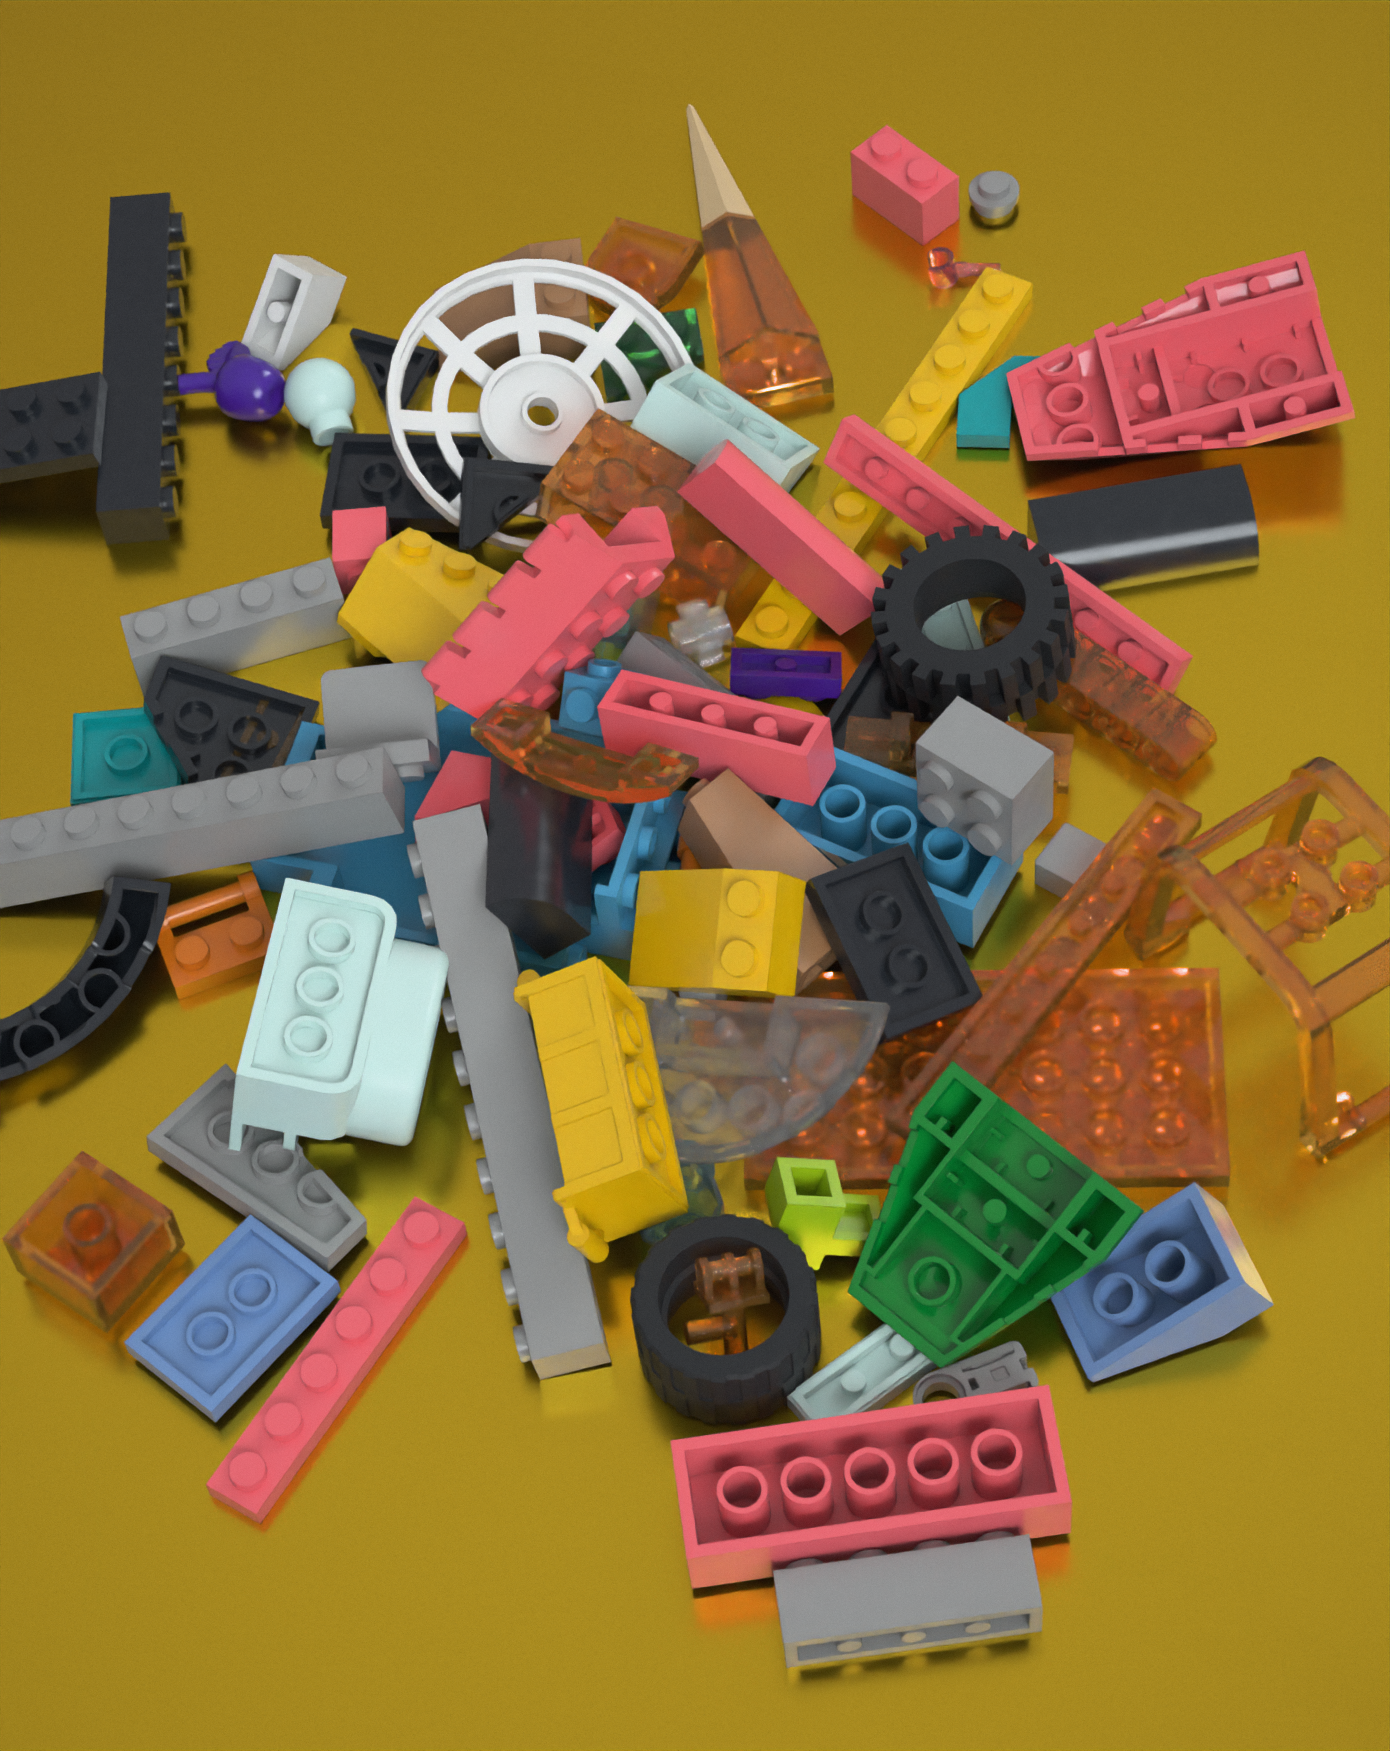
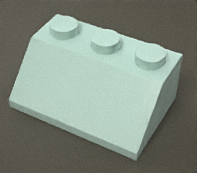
(696, 412)

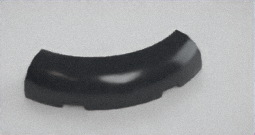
(95, 982)

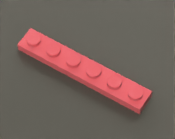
(336, 1360)

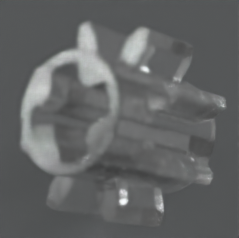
(701, 632)

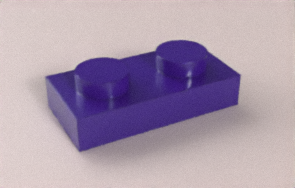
(786, 673)

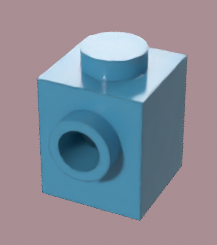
(584, 691)

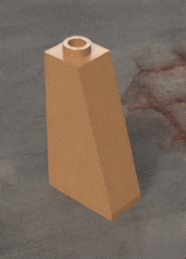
(736, 829)

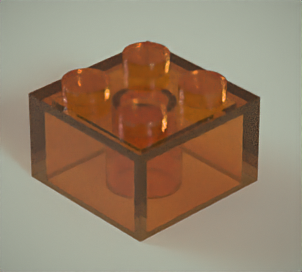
(94, 1241)

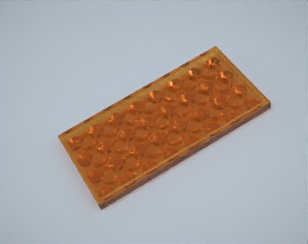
(1114, 1075)

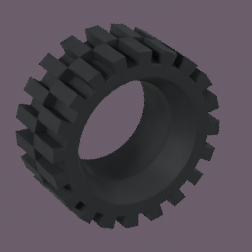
(993, 678)

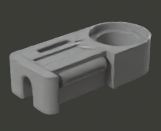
(985, 1373)

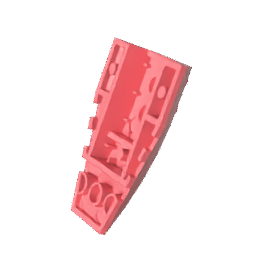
(1208, 370)

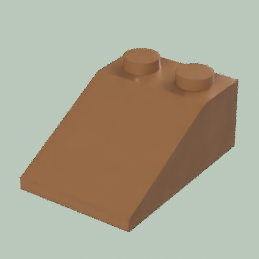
(499, 303)

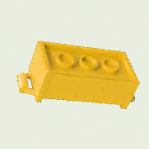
(603, 1105)

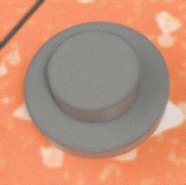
(994, 193)

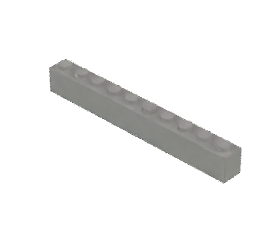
(510, 1104)

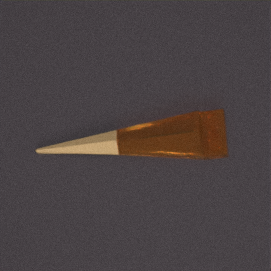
(761, 327)

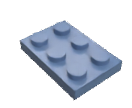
(232, 1317)

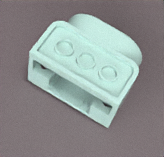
(338, 1022)

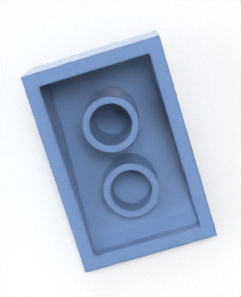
(1163, 1288)

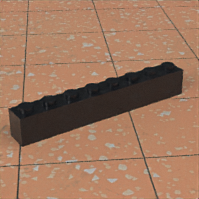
(141, 369)

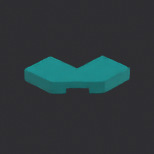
(987, 408)

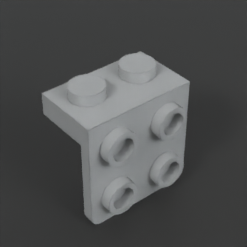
(386, 709)

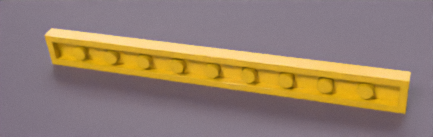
(911, 423)

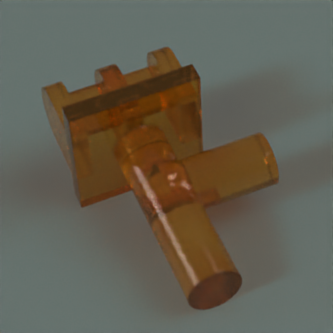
(727, 1288)

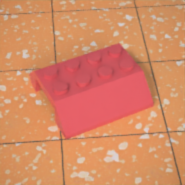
(551, 612)

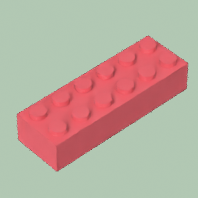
(870, 1484)

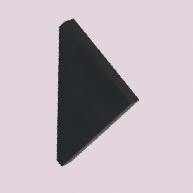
(376, 355)
(494, 495)

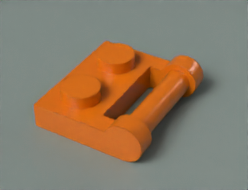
(219, 949)

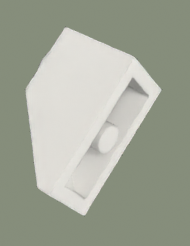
(292, 308)

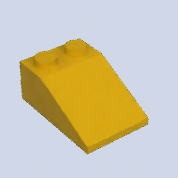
(718, 931)

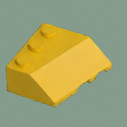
(414, 598)

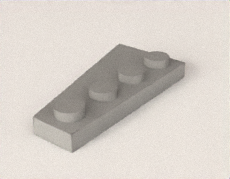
(261, 1178)

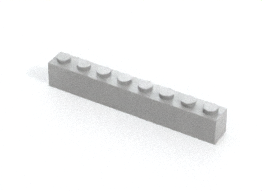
(201, 826)

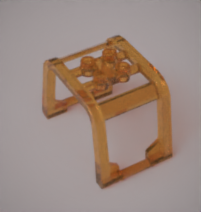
(1301, 856)

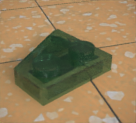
(646, 355)

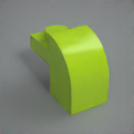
(810, 1207)

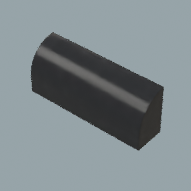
(1150, 528)
(538, 860)

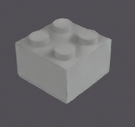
(984, 780)

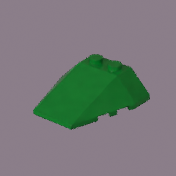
(981, 1222)

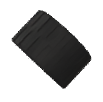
(731, 1385)

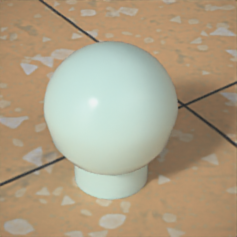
(321, 398)

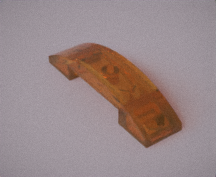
(525, 742)

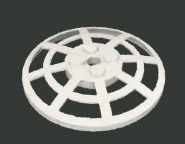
(525, 380)

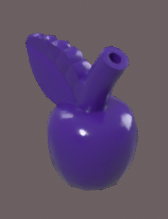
(241, 383)

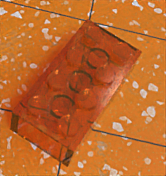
(620, 469)

